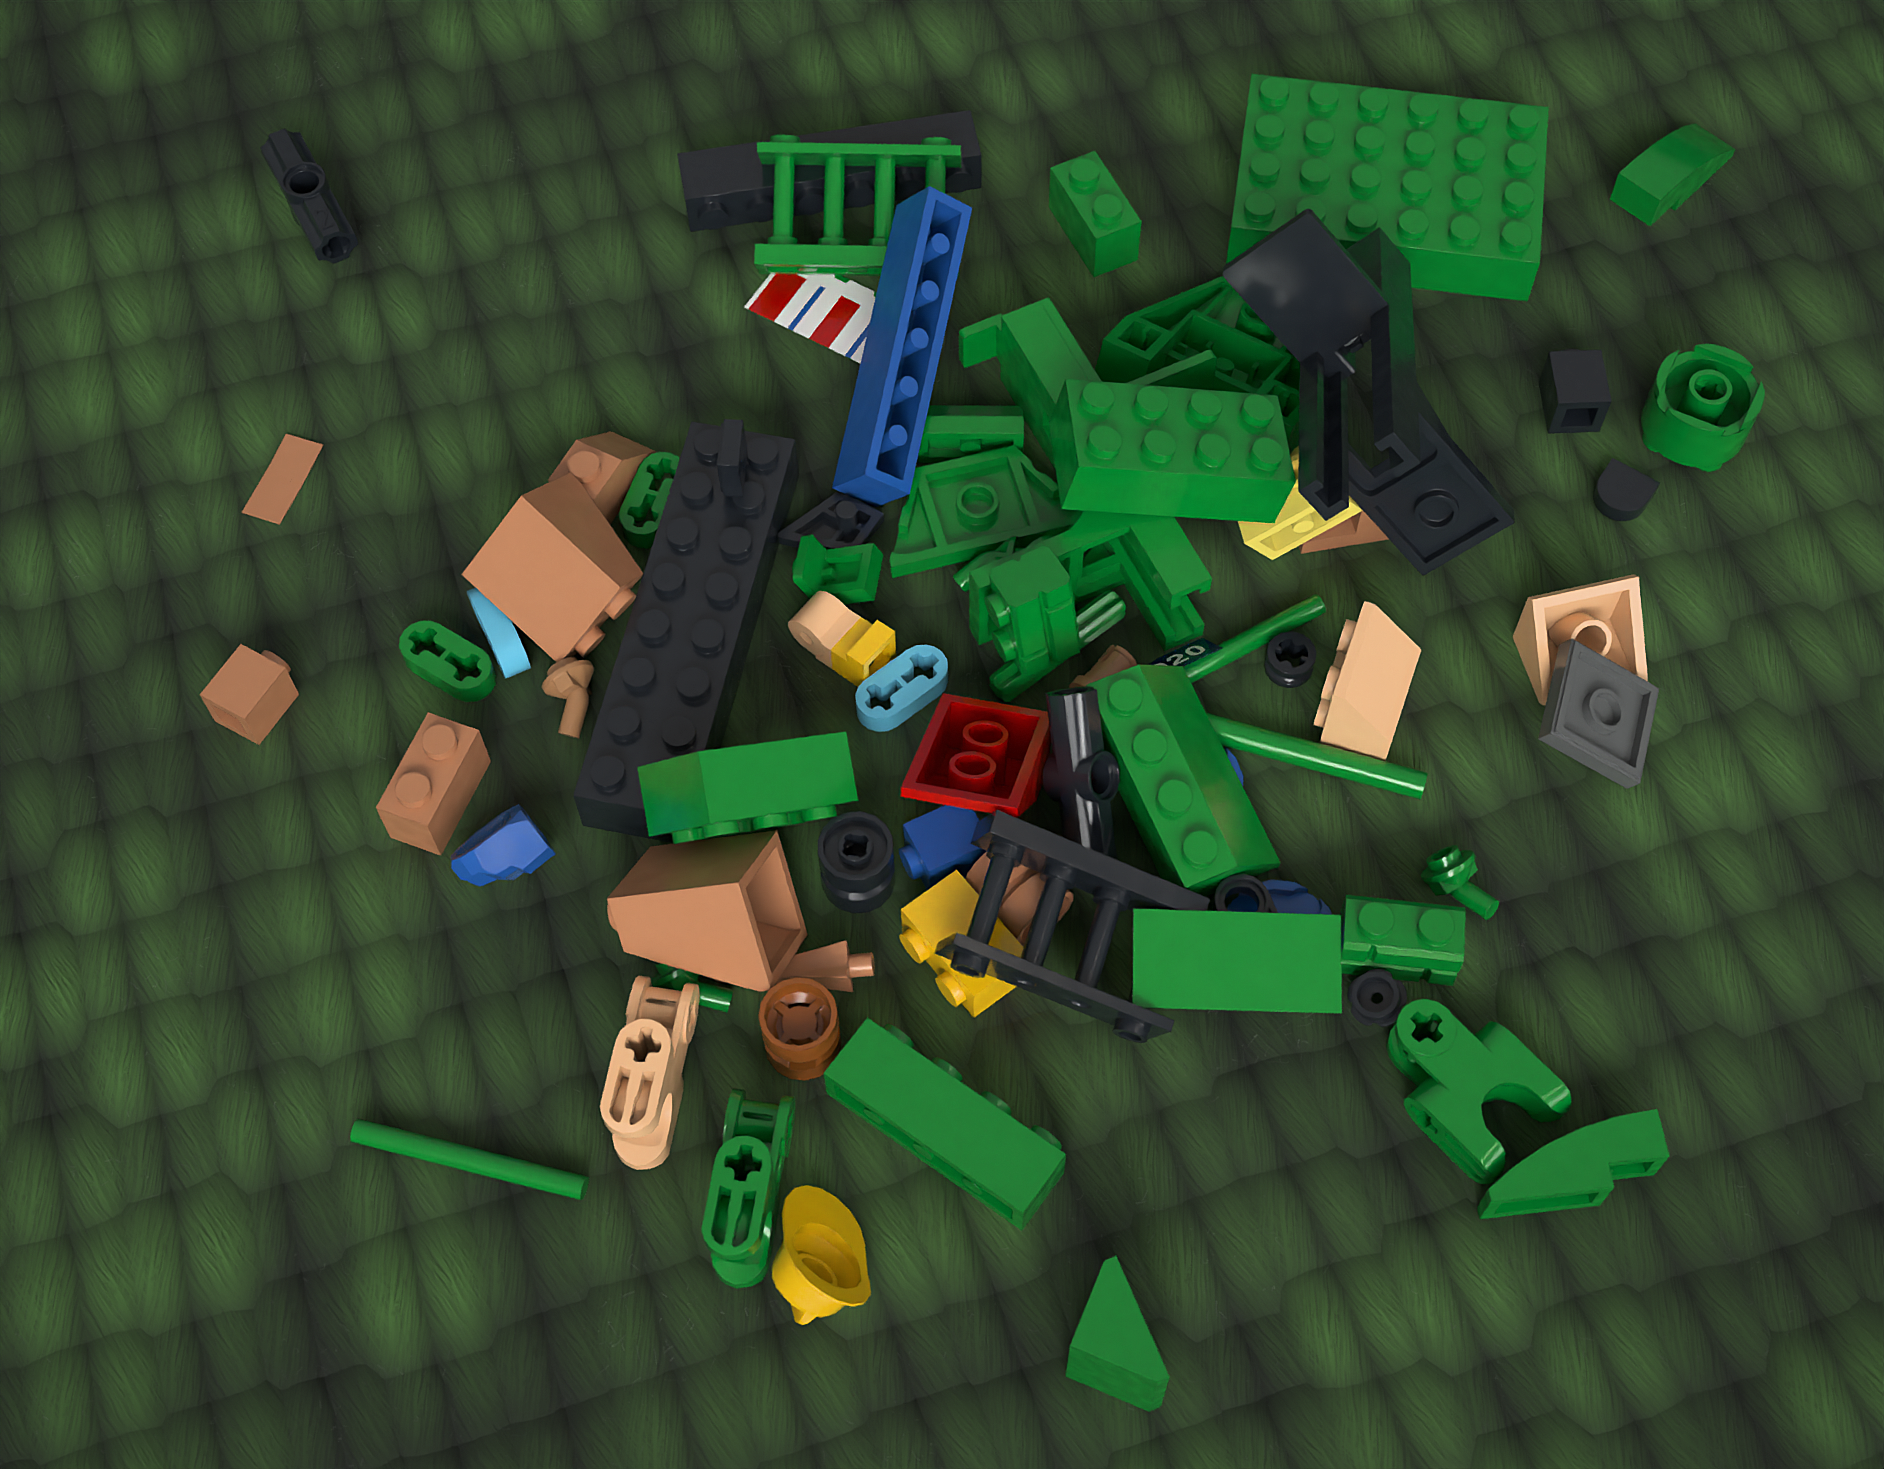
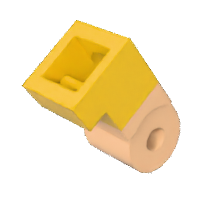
(842, 638)

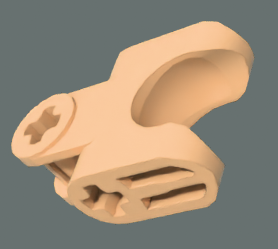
(646, 1072)

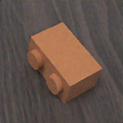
(434, 783)

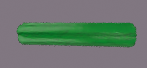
(1091, 621)

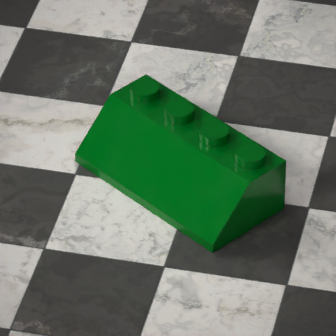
(1179, 780)

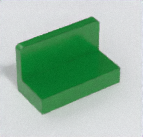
(969, 430)

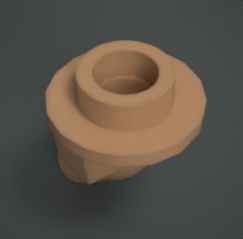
(570, 681)

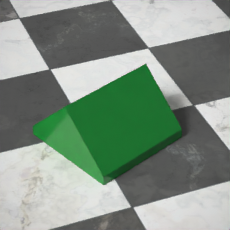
(1115, 1346)

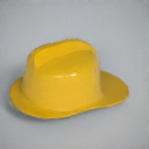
(821, 1256)

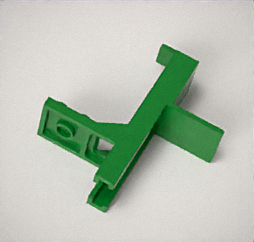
(1127, 549)

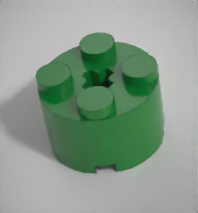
(1701, 406)

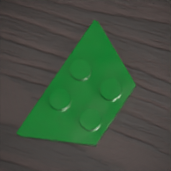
(974, 508)

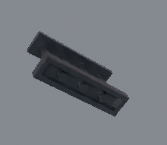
(1062, 867)

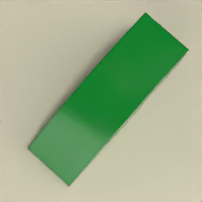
(1669, 172)
(1580, 1167)

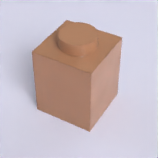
(250, 693)

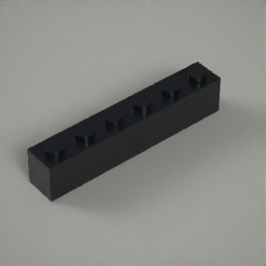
(735, 188)

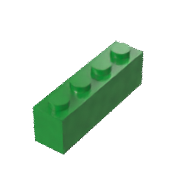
(946, 1122)

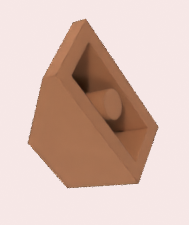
(604, 467)

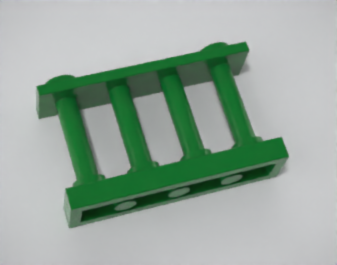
(833, 254)

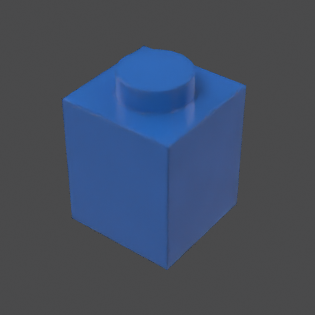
(940, 844)

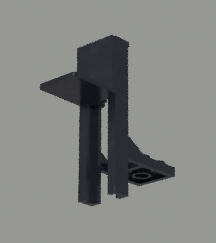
(1324, 310)

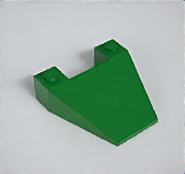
(1203, 320)

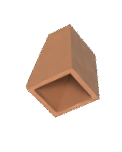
(556, 569)
(712, 909)

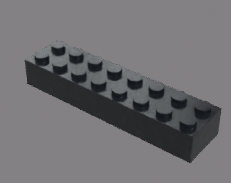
(688, 624)

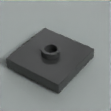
(1599, 713)

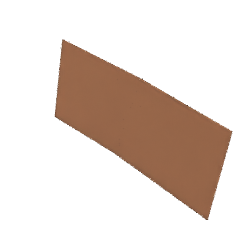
(283, 479)

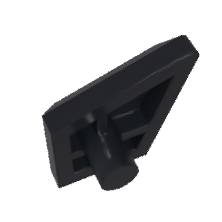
(835, 523)

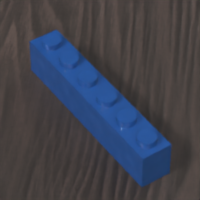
(902, 348)

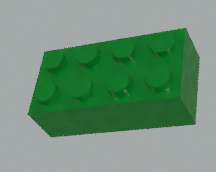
(1170, 451)

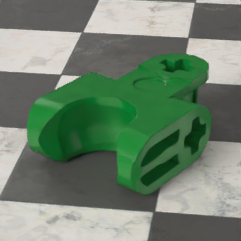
(1460, 1074)
(745, 1188)

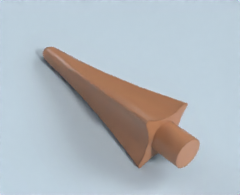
(830, 966)

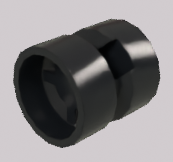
(856, 862)

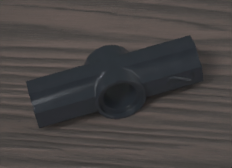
(309, 196)
(1080, 770)

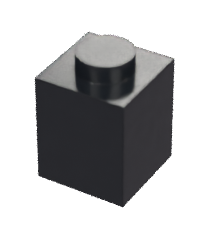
(1574, 391)

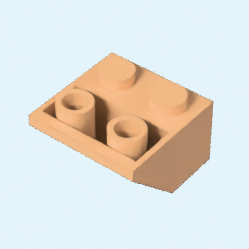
(1367, 684)

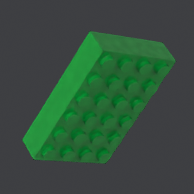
(1436, 172)

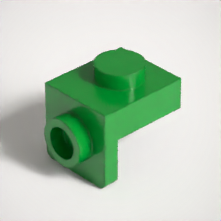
(844, 572)

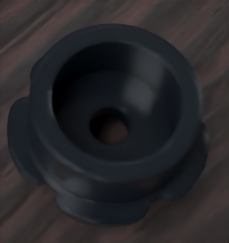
(1371, 983)

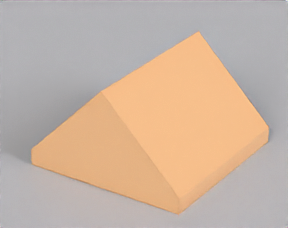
(1598, 615)

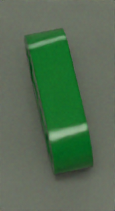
(643, 496)
(453, 652)

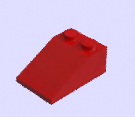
(980, 756)

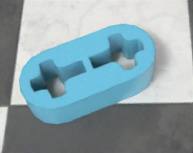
(500, 635)
(905, 692)

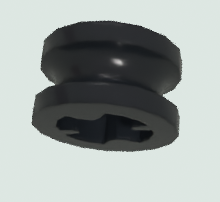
(1297, 647)

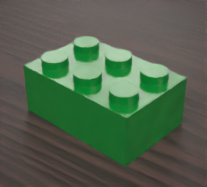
(747, 787)

